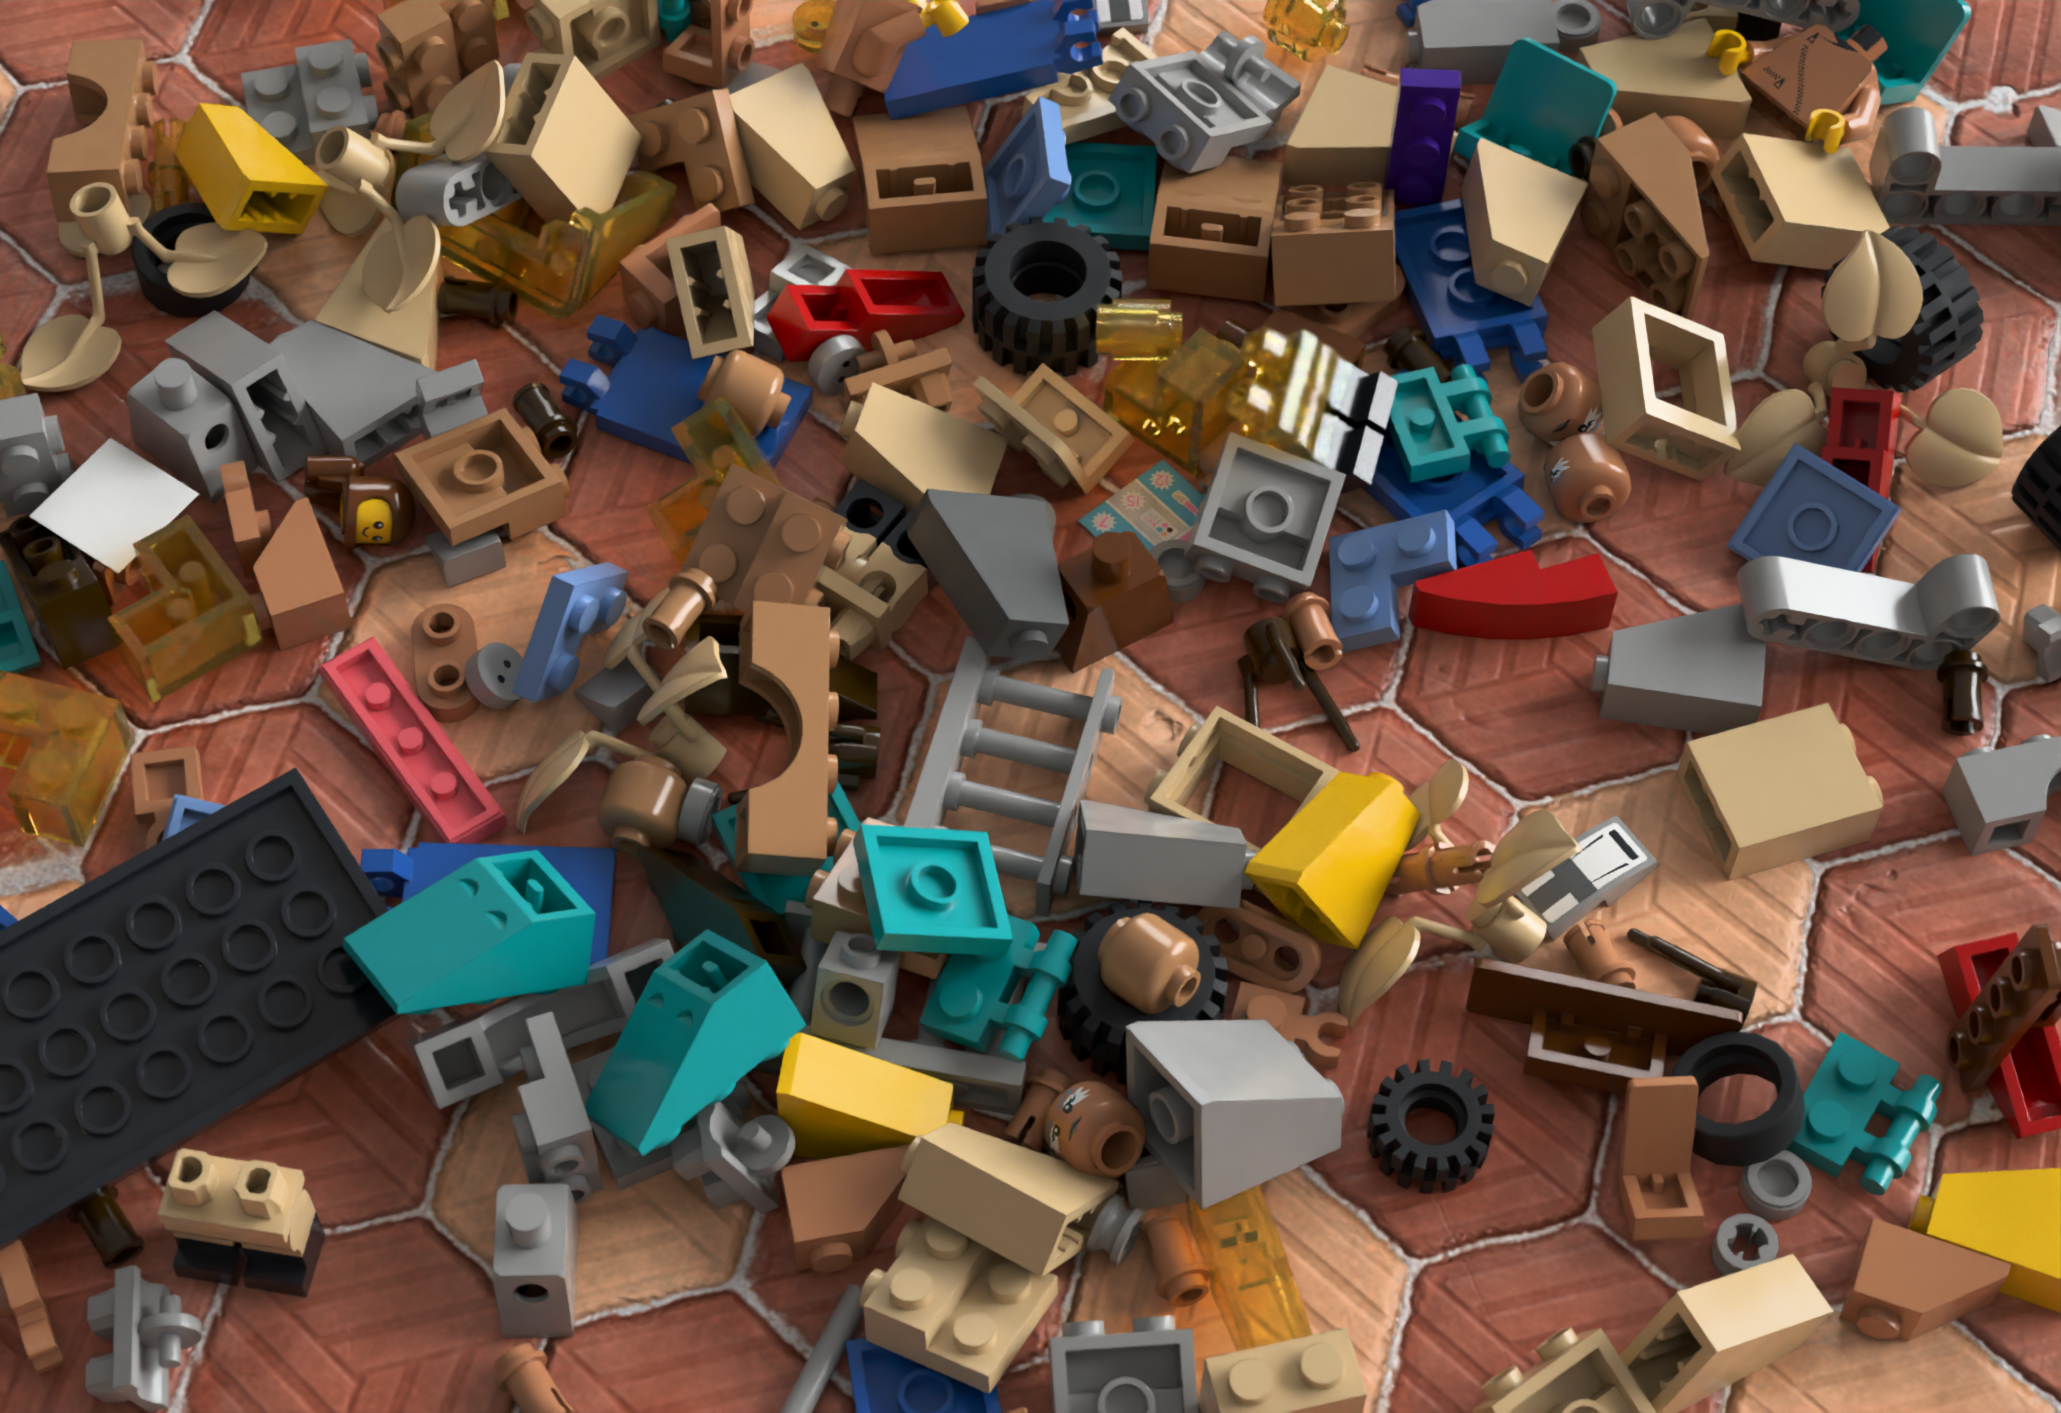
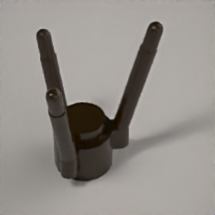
(1278, 658)
(852, 744)
(1715, 984)

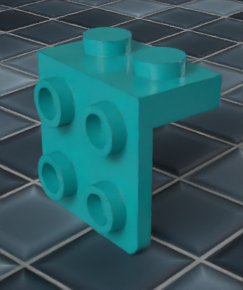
(1916, 40)
(1541, 106)

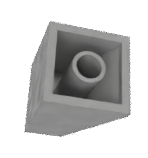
(1228, 1103)

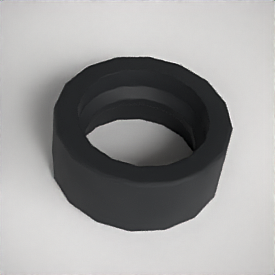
(166, 228)
(1748, 1055)

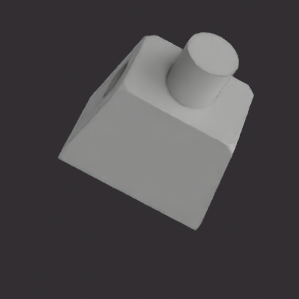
(175, 414)
(535, 1246)

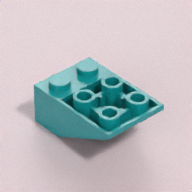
(479, 937)
(690, 1040)

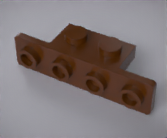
(2016, 998)
(1593, 1029)

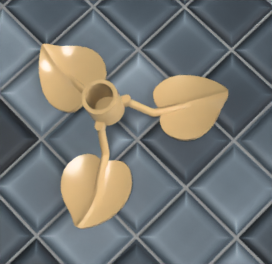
(363, 169)
(205, 263)
(1865, 298)
(675, 737)
(1496, 916)

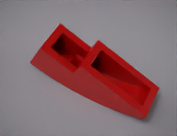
(860, 304)
(1863, 439)
(1516, 599)
(2030, 1075)

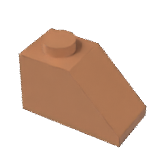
(299, 582)
(841, 1206)
(1916, 1283)

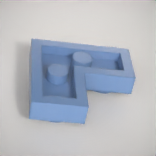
(1372, 566)
(573, 607)

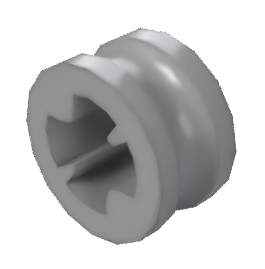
(1748, 1227)
(1116, 1229)

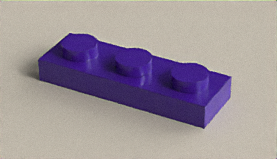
(1422, 135)

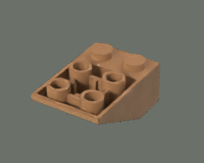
(921, 181)
(1649, 212)
(1214, 229)
(1334, 245)

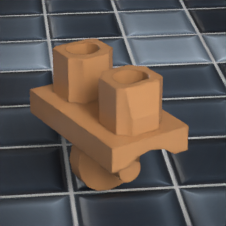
(920, 376)

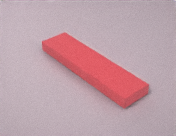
(412, 745)

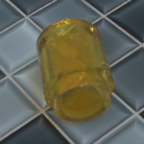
(1138, 329)

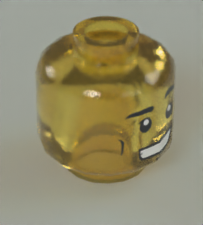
(1307, 26)

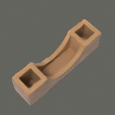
(112, 95)
(788, 662)

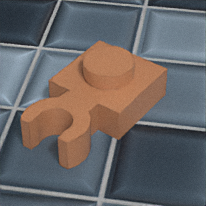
(250, 527)
(157, 779)
(1286, 1016)
(24, 1298)

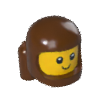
(369, 506)

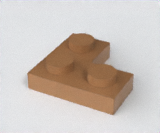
(704, 138)

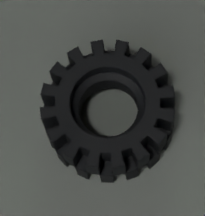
(1436, 1091)

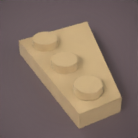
(1086, 93)

